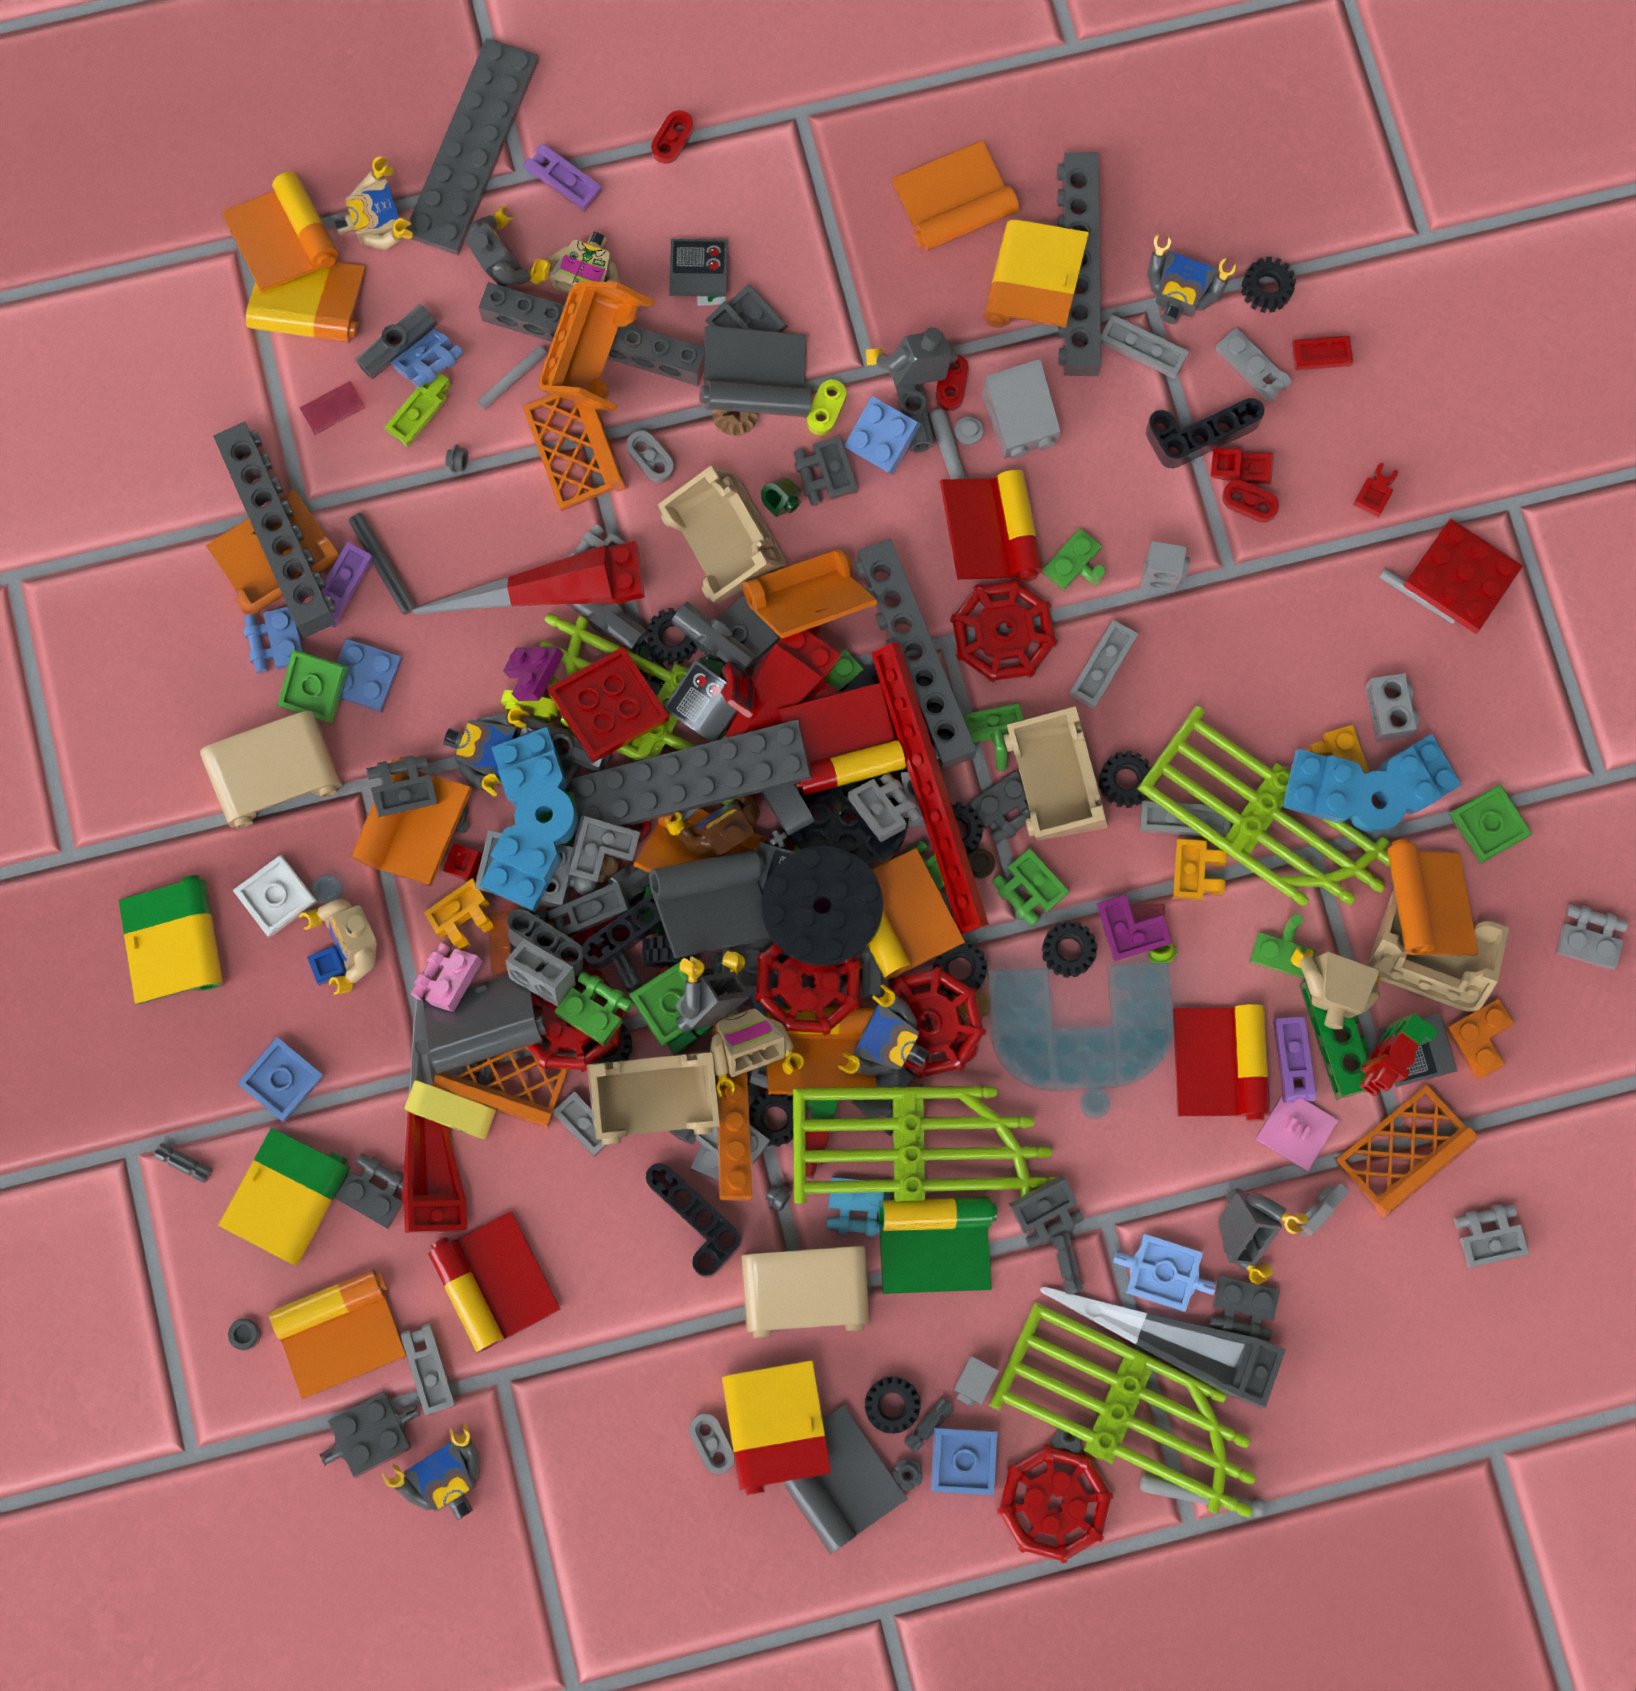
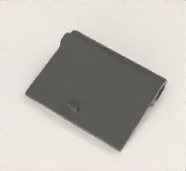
(754, 372)
(710, 902)
(486, 1023)
(855, 1491)

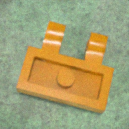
(1341, 744)
(1190, 870)
(456, 909)

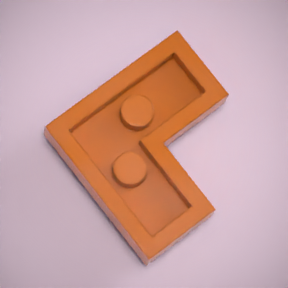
(1473, 1037)

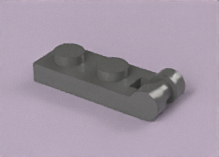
(590, 909)

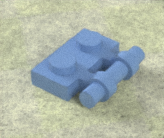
(416, 360)
(282, 635)

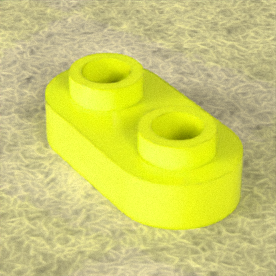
(828, 406)
(541, 709)

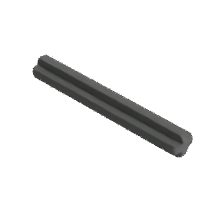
(382, 563)

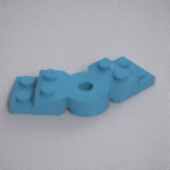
(1341, 790)
(528, 851)

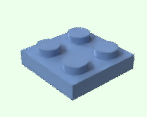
(882, 435)
(369, 674)
(280, 1079)
(964, 1461)

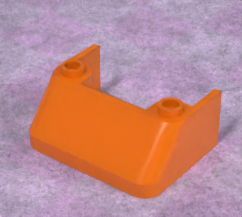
(585, 340)

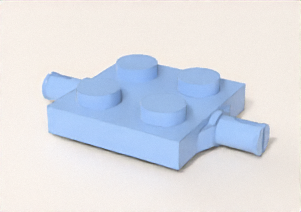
(1164, 1273)

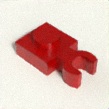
(1375, 492)

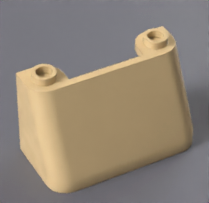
(722, 531)
(270, 767)
(1056, 775)
(1449, 979)
(653, 1096)
(805, 1290)

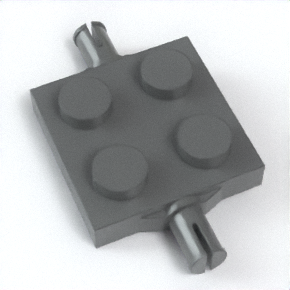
(369, 1434)

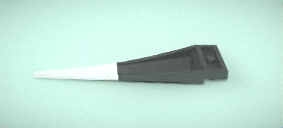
(1225, 1360)

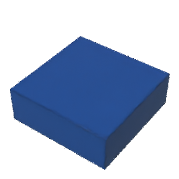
(326, 965)

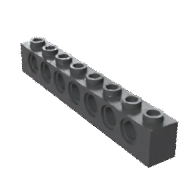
(1085, 170)
(630, 346)
(233, 446)
(885, 559)

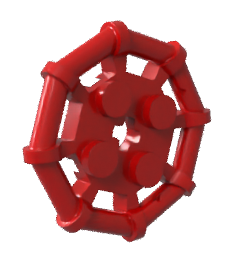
(1013, 617)
(806, 999)
(947, 1016)
(569, 1038)
(1051, 1521)

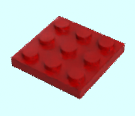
(1463, 576)
(608, 704)

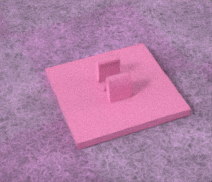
(1297, 1131)

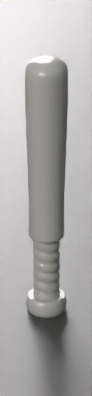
(946, 443)
(1159, 1486)

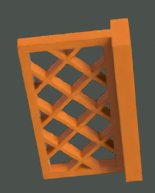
(600, 443)
(500, 1100)
(1428, 1166)

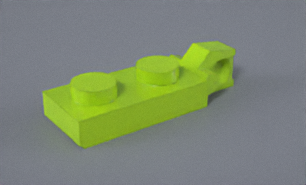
(418, 410)

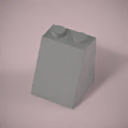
(1021, 409)

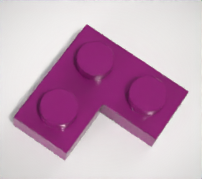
(534, 669)
(1127, 937)

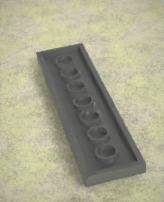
(472, 146)
(694, 776)

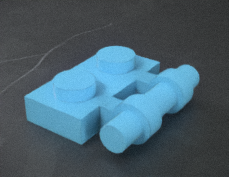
(855, 1202)

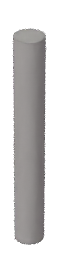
(514, 375)
(1397, 582)

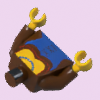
(720, 829)

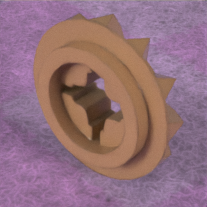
(731, 426)

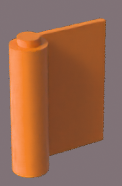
(954, 196)
(414, 840)
(1431, 901)

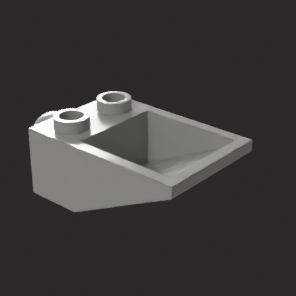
(560, 879)

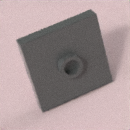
(749, 628)

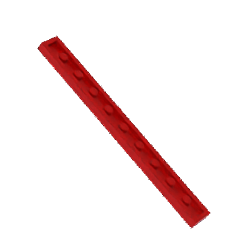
(929, 788)

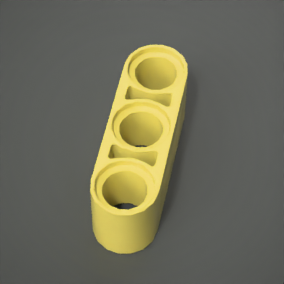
(449, 1109)

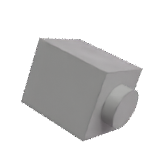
(975, 1382)

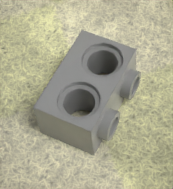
(1164, 566)
(1383, 707)
(540, 972)

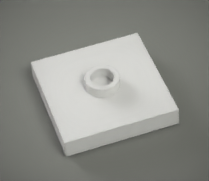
(275, 896)

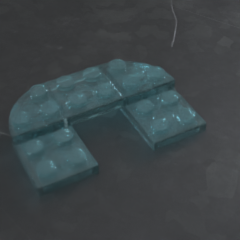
(1081, 1056)

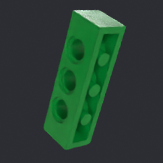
(1343, 1082)

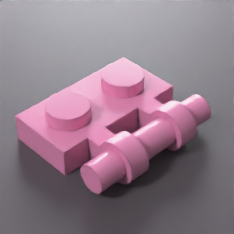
(452, 981)

